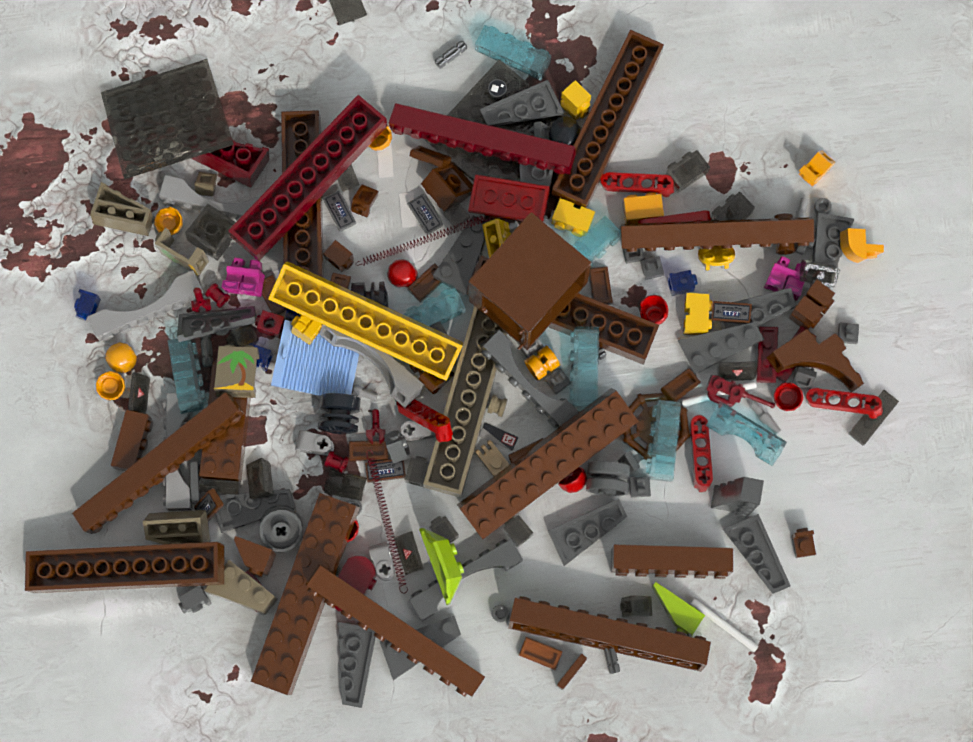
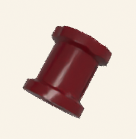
(217, 295)
(336, 462)

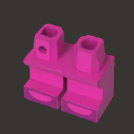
(781, 273)
(244, 280)

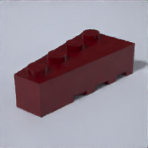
(237, 162)

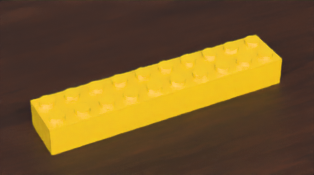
(366, 320)

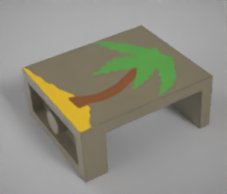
(196, 262)
(236, 371)

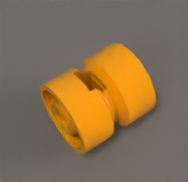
(535, 364)

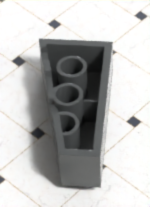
(738, 496)

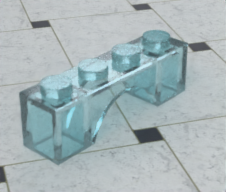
(765, 443)

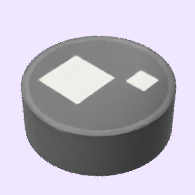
(497, 89)

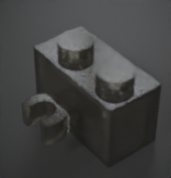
(688, 170)
(736, 208)

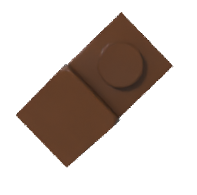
(433, 382)

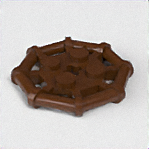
(645, 419)

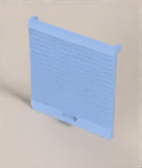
(313, 367)

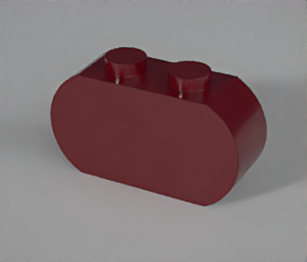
(359, 574)

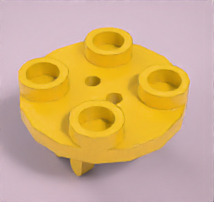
(716, 256)

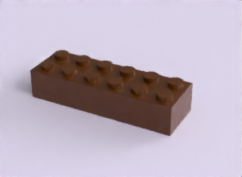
(225, 454)
(671, 560)

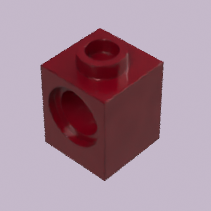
(276, 329)

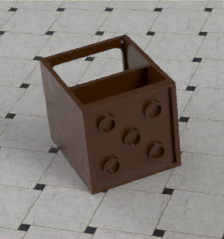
(529, 281)

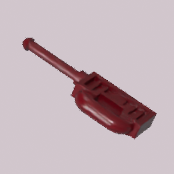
(734, 391)

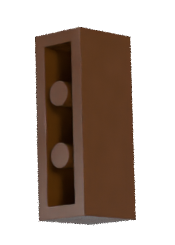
(131, 440)

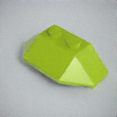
(443, 562)

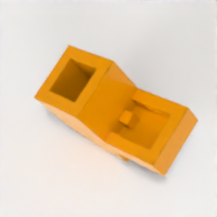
(816, 168)
(854, 245)

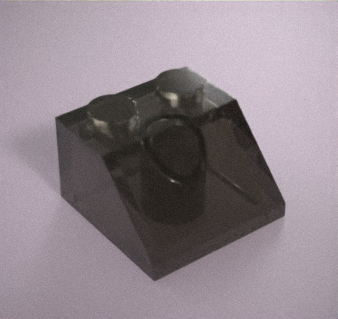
(210, 232)

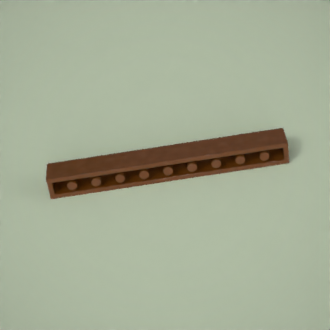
(717, 233)
(158, 463)
(394, 630)

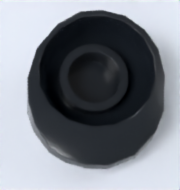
(565, 130)

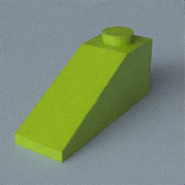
(680, 613)

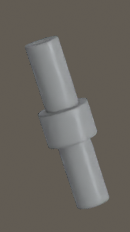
(802, 208)
(359, 391)
(765, 418)

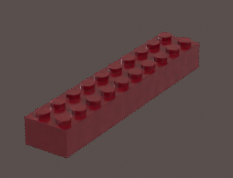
(308, 178)

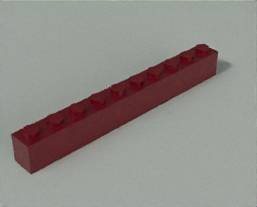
(482, 138)

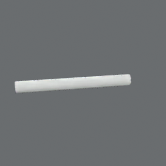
(704, 397)
(724, 625)

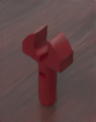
(195, 305)
(375, 428)

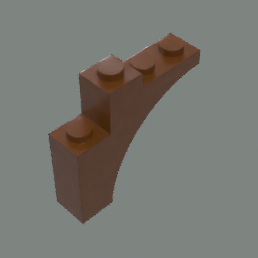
(826, 356)

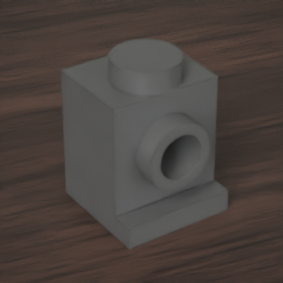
(397, 446)
(193, 600)

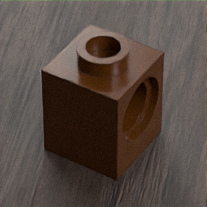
(339, 256)

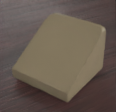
(205, 184)

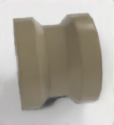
(497, 405)

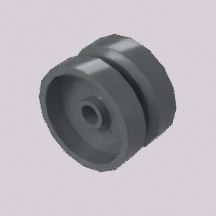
(608, 478)
(283, 539)

